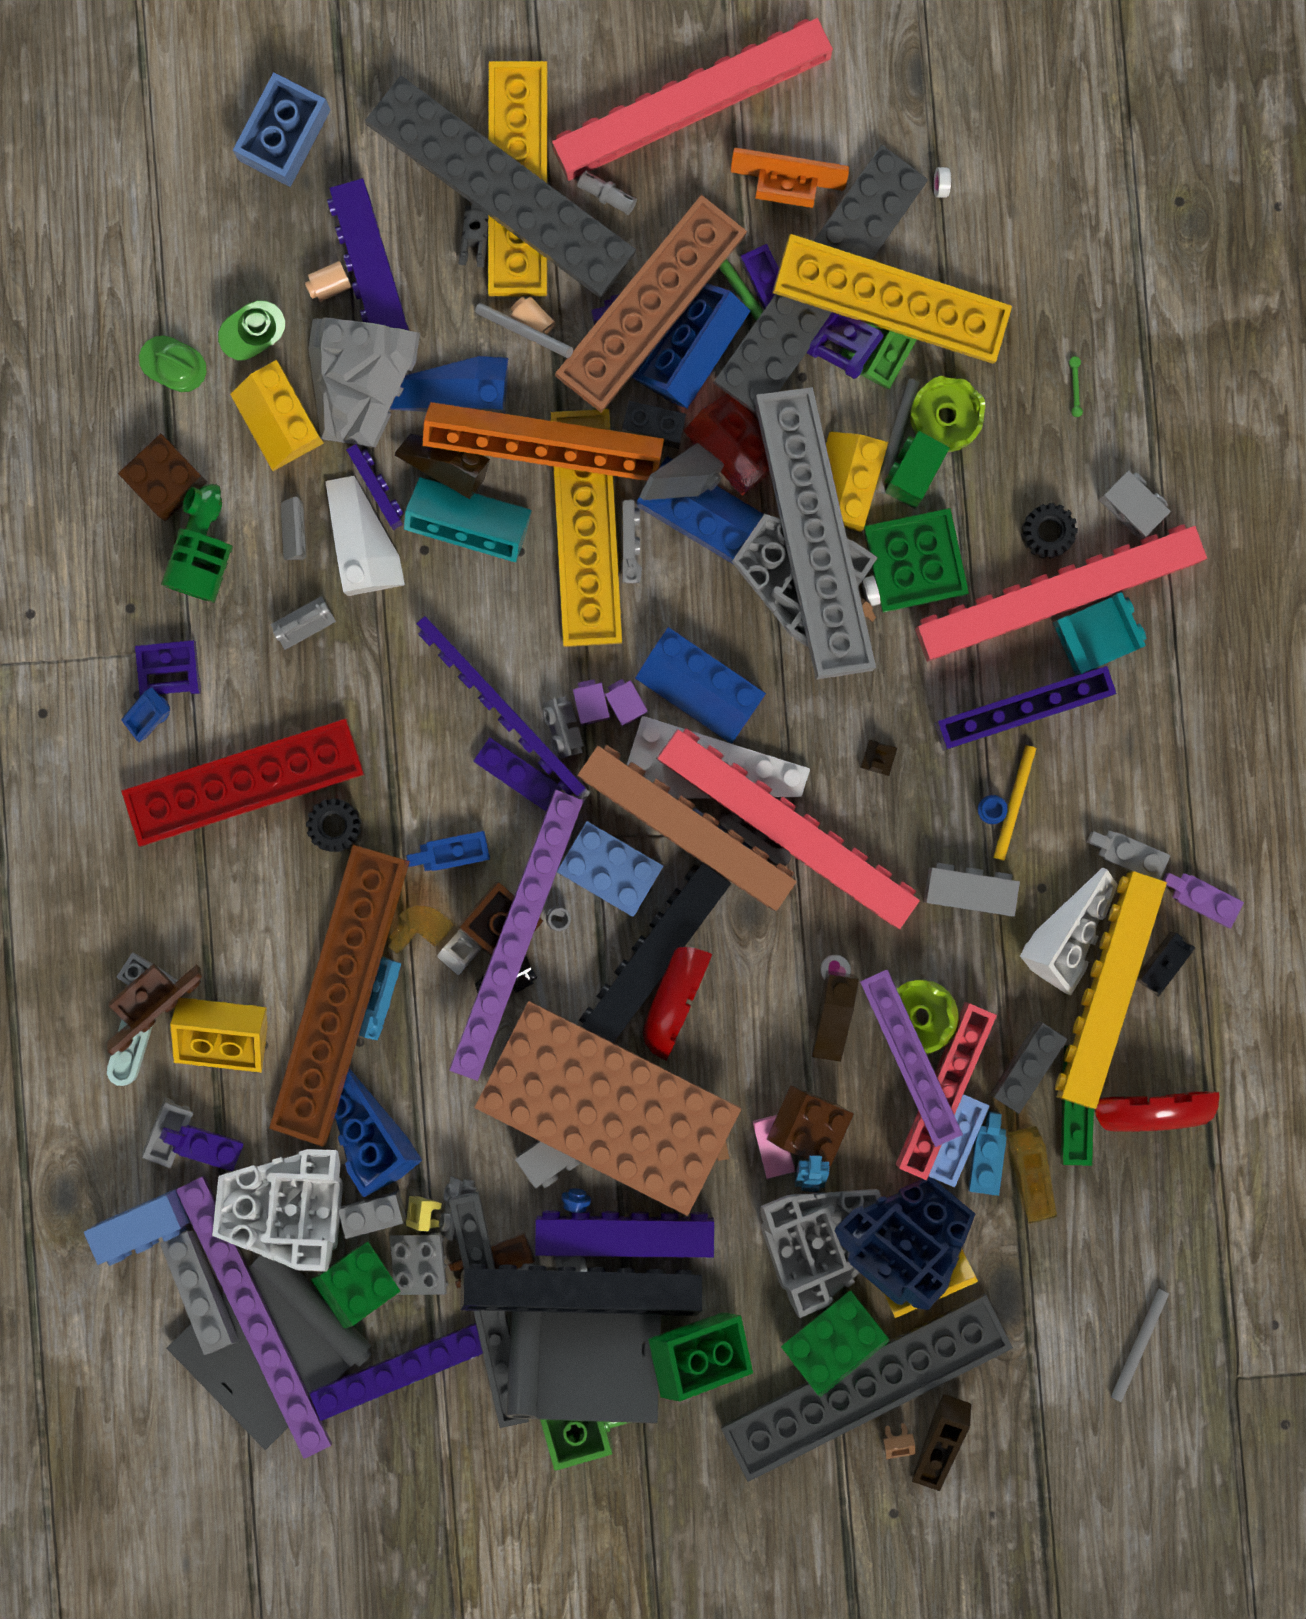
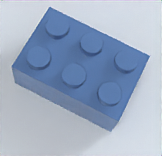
(281, 129)
(610, 869)
(137, 1228)

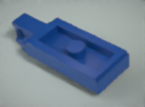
(451, 852)

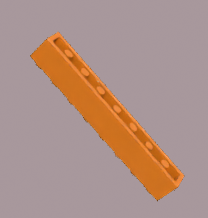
(541, 441)

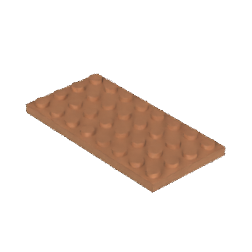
(608, 1108)

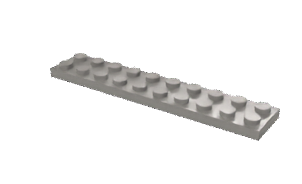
(814, 533)

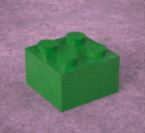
(918, 467)
(356, 1285)

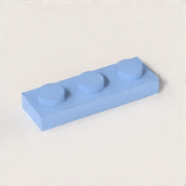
(955, 1152)

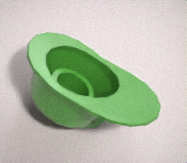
(251, 330)
(172, 363)

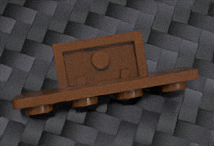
(146, 1000)

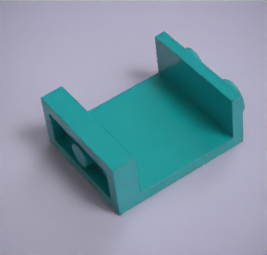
(1100, 633)

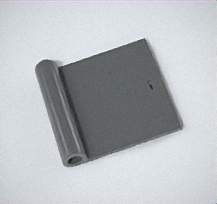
(312, 1337)
(582, 1367)

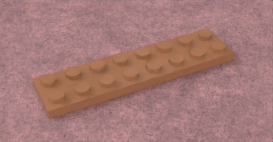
(651, 303)

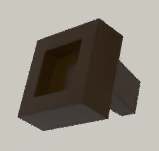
(878, 757)

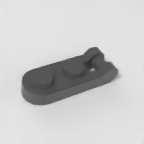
(754, 838)

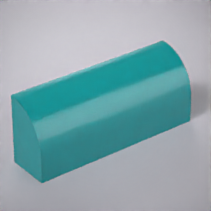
(471, 523)

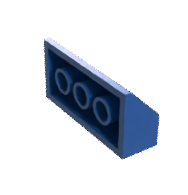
(692, 346)
(710, 519)
(700, 685)

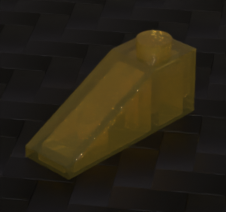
(1032, 1174)

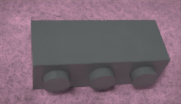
(1028, 1066)

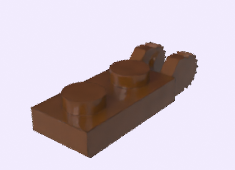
(508, 1252)

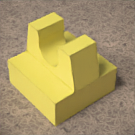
(420, 1213)

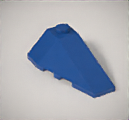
(467, 383)
(371, 1139)

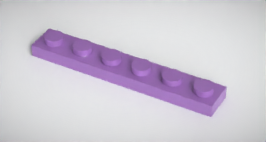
(911, 1058)

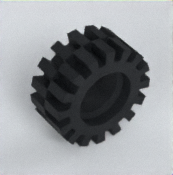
(1065, 523)
(316, 820)

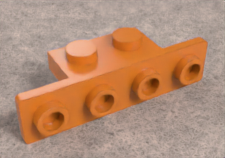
(787, 177)

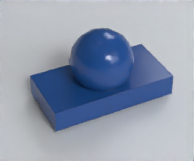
(146, 714)

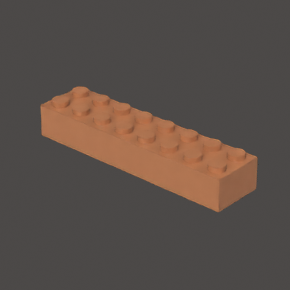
(687, 828)

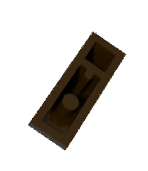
(455, 469)
(834, 1015)
(942, 1442)

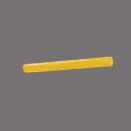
(1014, 802)

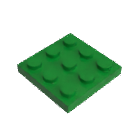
(916, 560)

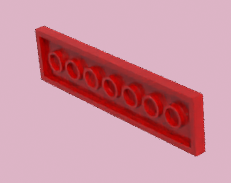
(242, 782)

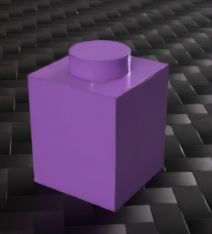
(591, 702)
(625, 702)

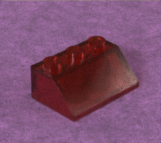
(734, 438)

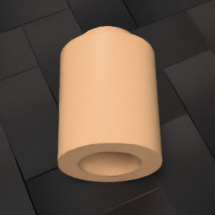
(328, 282)
(531, 314)

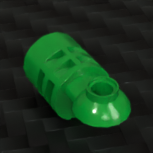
(196, 547)

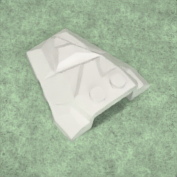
(283, 1209)

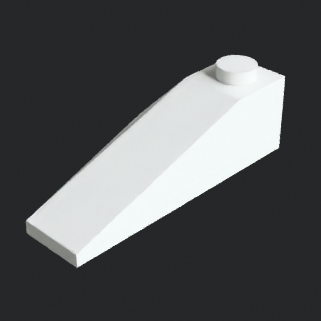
(362, 546)

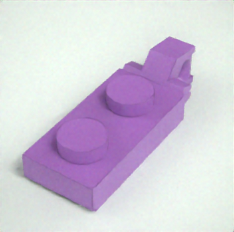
(1204, 898)

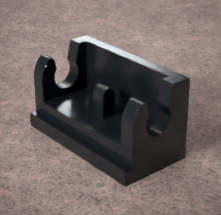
(1165, 963)

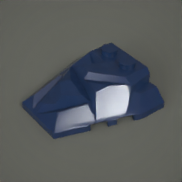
(908, 1241)

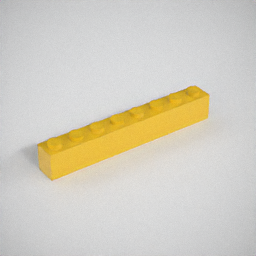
(1110, 990)

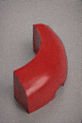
(669, 1005)
(1158, 1114)

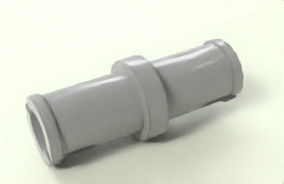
(607, 192)

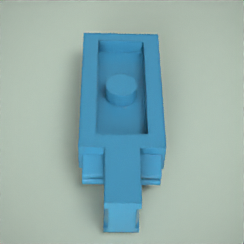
(380, 998)
(988, 1156)
(812, 1174)

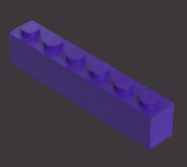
(366, 255)
(1025, 708)
(624, 1235)

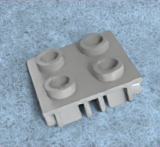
(419, 1264)

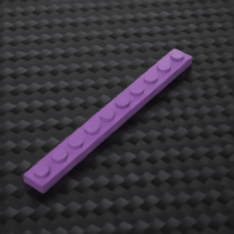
(516, 935)
(255, 1321)

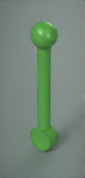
(1074, 363)

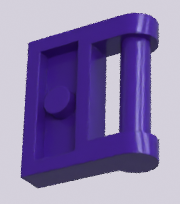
(850, 334)
(166, 659)

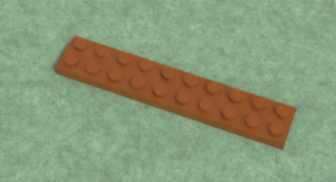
(339, 995)

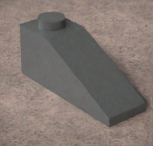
(684, 475)

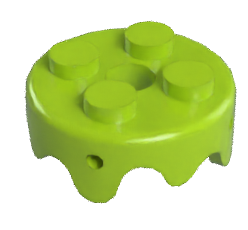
(961, 399)
(941, 1011)

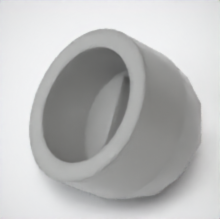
(555, 925)

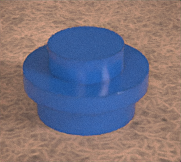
(992, 809)
(576, 1200)

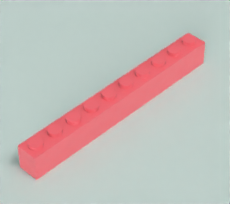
(692, 98)
(1060, 593)
(787, 828)

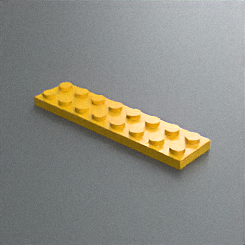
(520, 129)
(892, 299)
(587, 547)

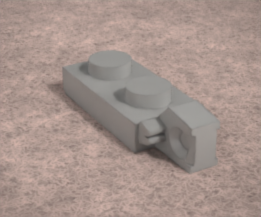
(629, 543)
(1130, 853)

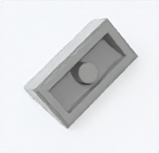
(293, 529)

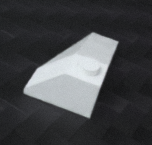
(1062, 941)

